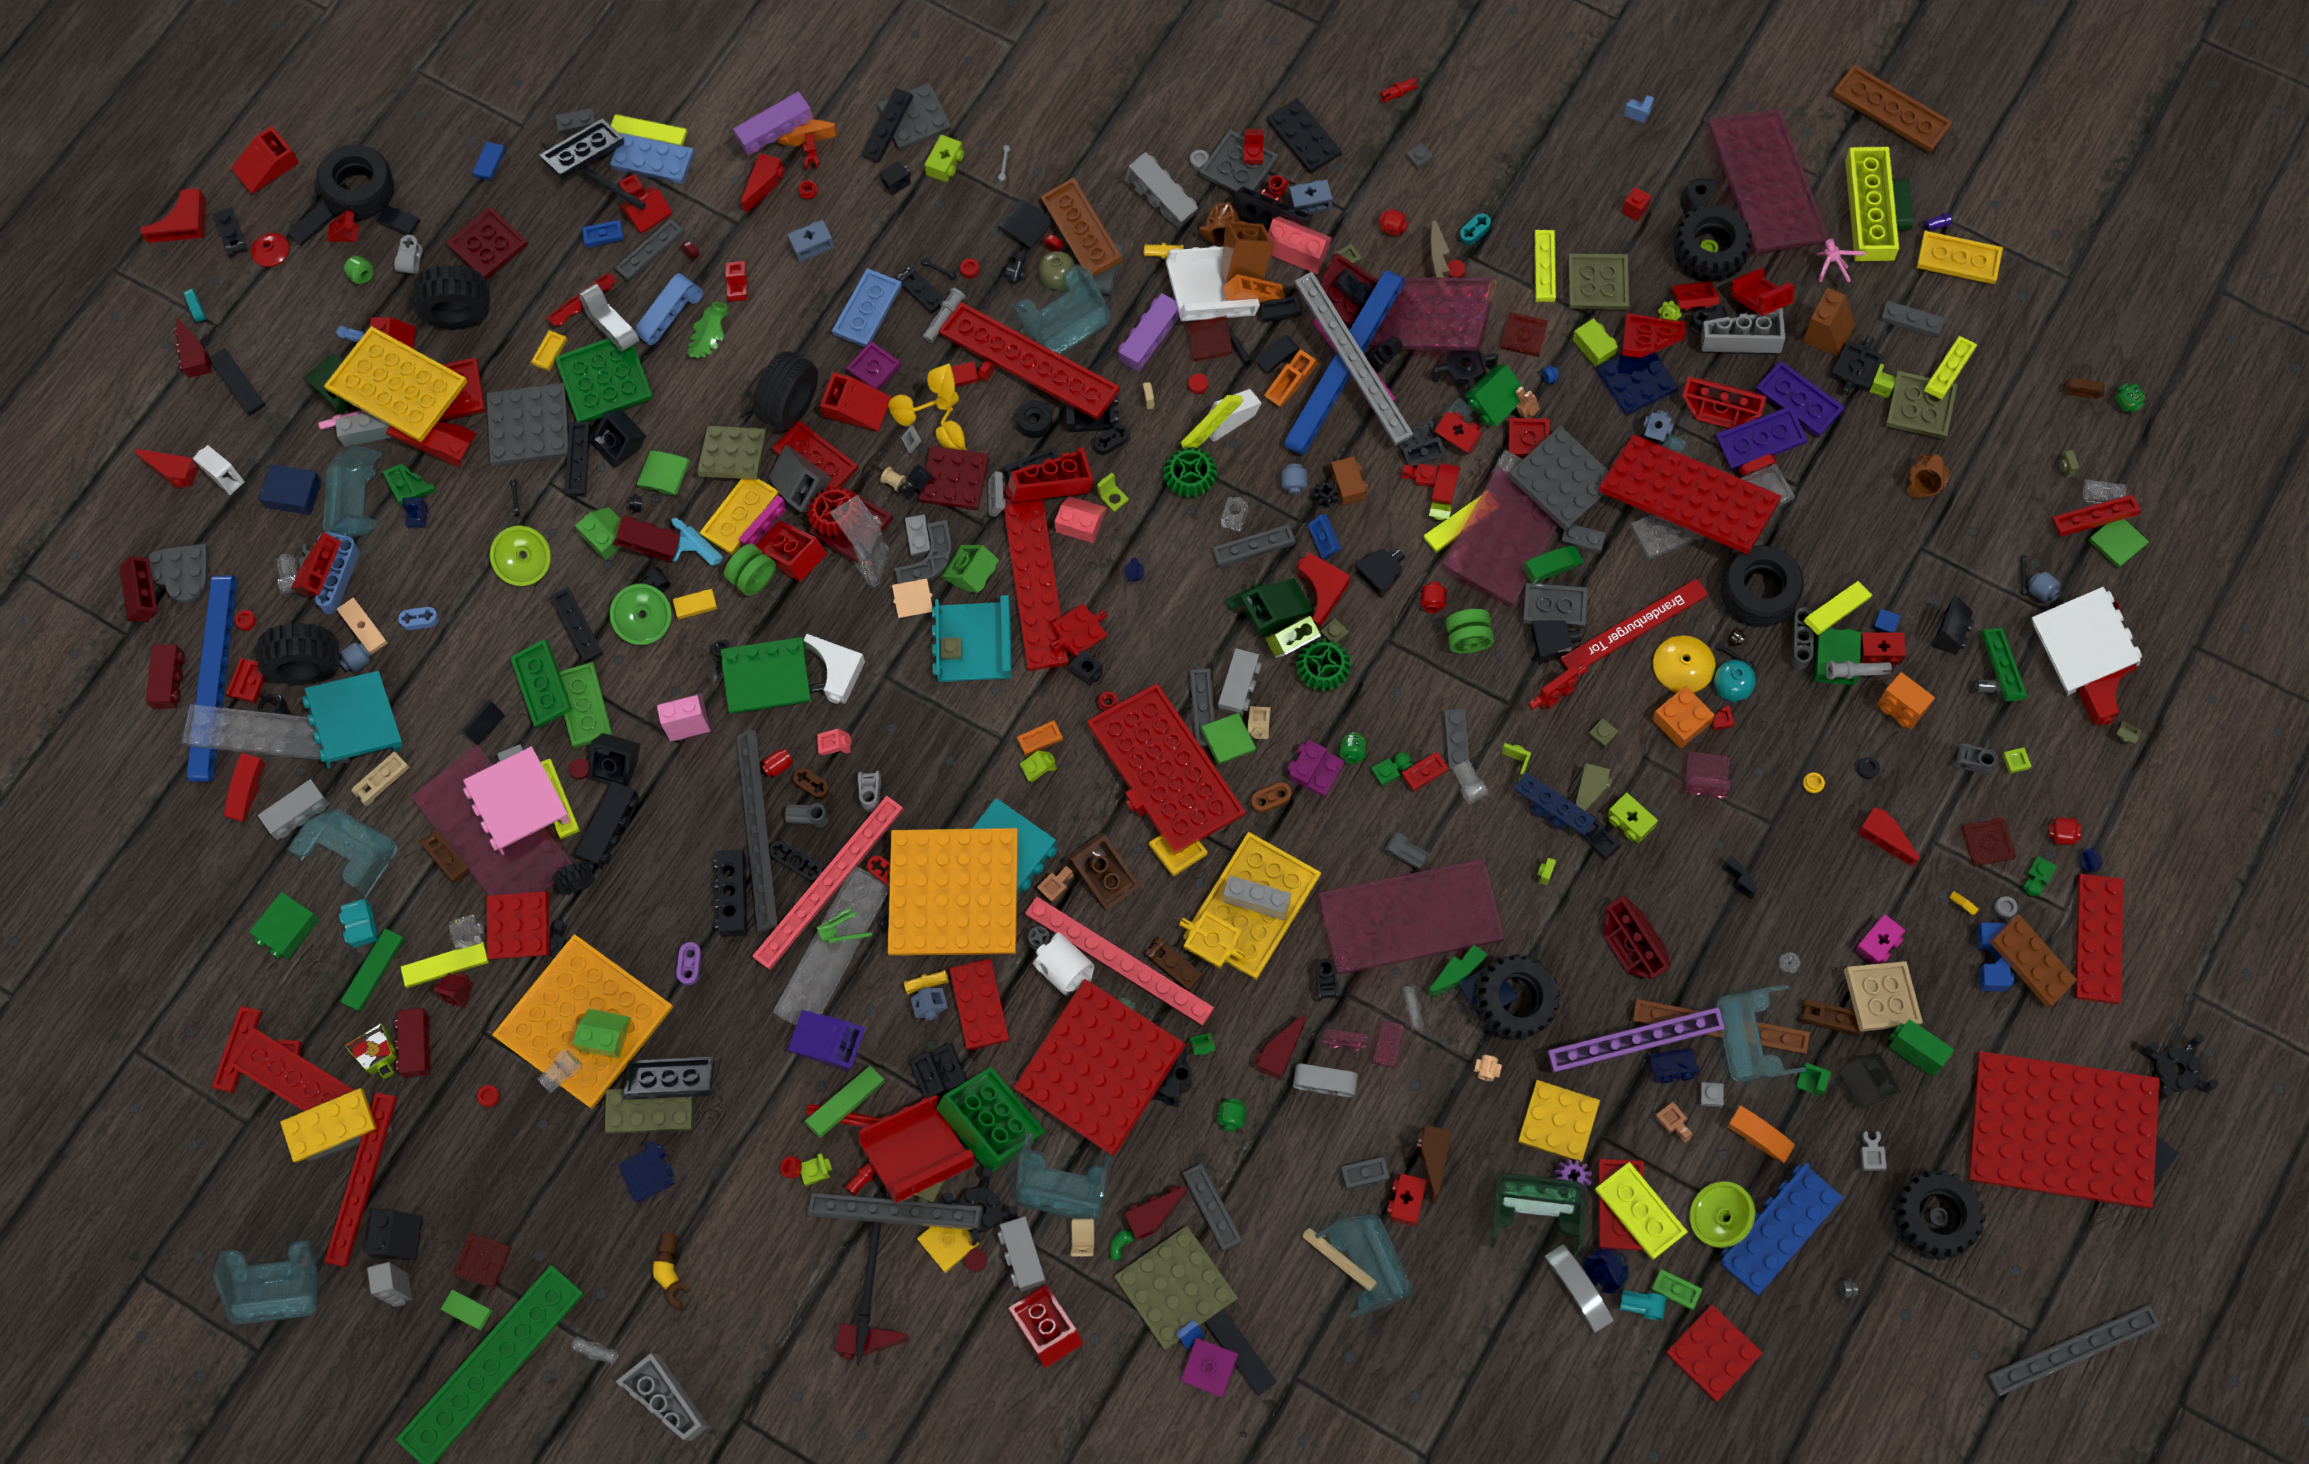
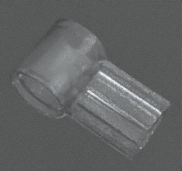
(287, 573)
(1472, 786)
(563, 1066)

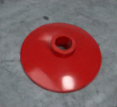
(272, 255)

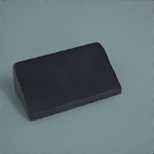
(483, 722)

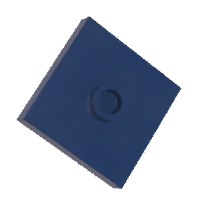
(1506, 992)

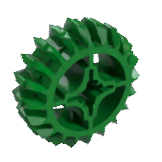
(1190, 462)
(1309, 657)

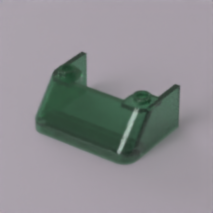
(1540, 1197)

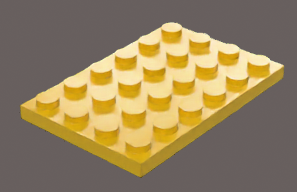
(396, 384)
(1261, 933)

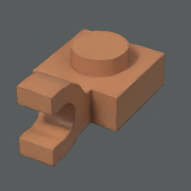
(1528, 403)
(1054, 885)
(1673, 1119)

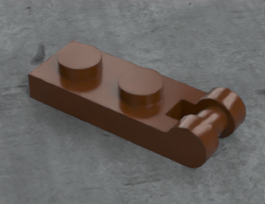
(445, 856)
(1174, 965)
(1829, 1017)

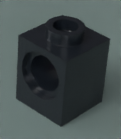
(895, 177)
(1085, 660)

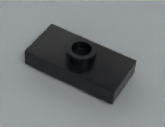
(1280, 309)

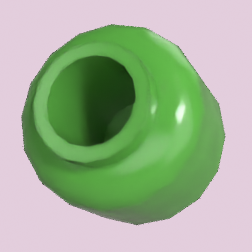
(358, 269)

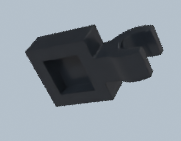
(917, 480)
(557, 942)

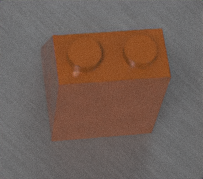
(1245, 250)
(1830, 323)

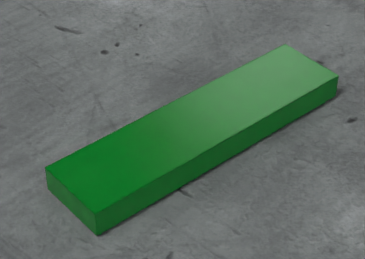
(2003, 664)
(372, 970)

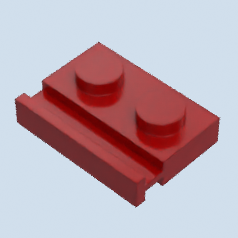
(246, 681)

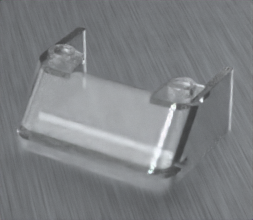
(866, 537)

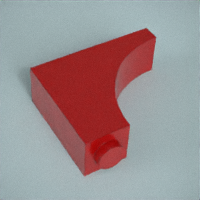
(183, 222)
(1326, 583)
(2100, 696)

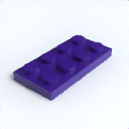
(1811, 405)
(1760, 437)

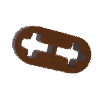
(2085, 388)
(808, 787)

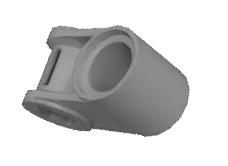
(408, 255)
(869, 786)

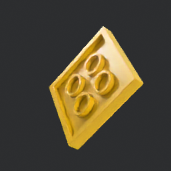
(1559, 1121)

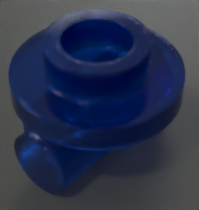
(1134, 571)
(2091, 860)

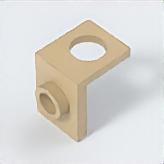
(1082, 1237)

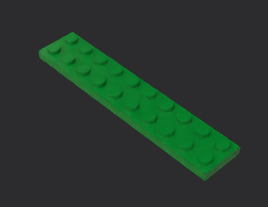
(489, 1367)

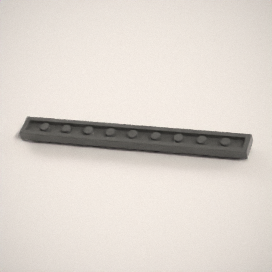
(756, 831)

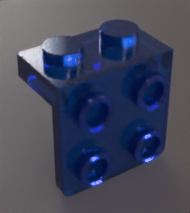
(647, 1172)

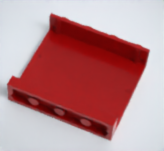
(914, 1149)

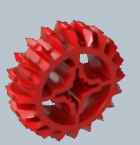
(831, 500)

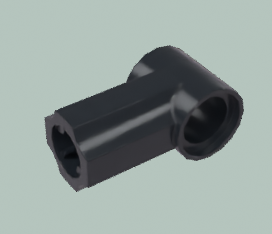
(656, 578)

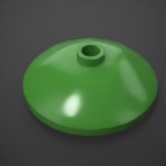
(626, 610)

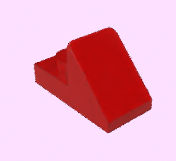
(1253, 146)
(343, 228)

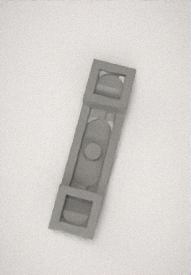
(1580, 1288)

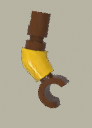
(664, 1270)

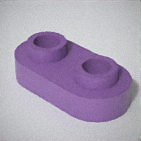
(688, 964)

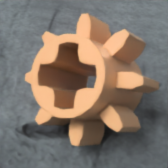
(1488, 1068)

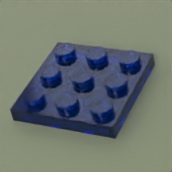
(1636, 381)

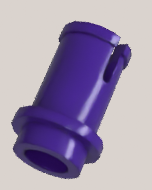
(1943, 220)

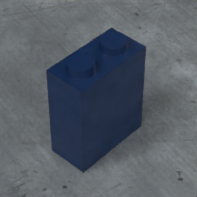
(290, 489)

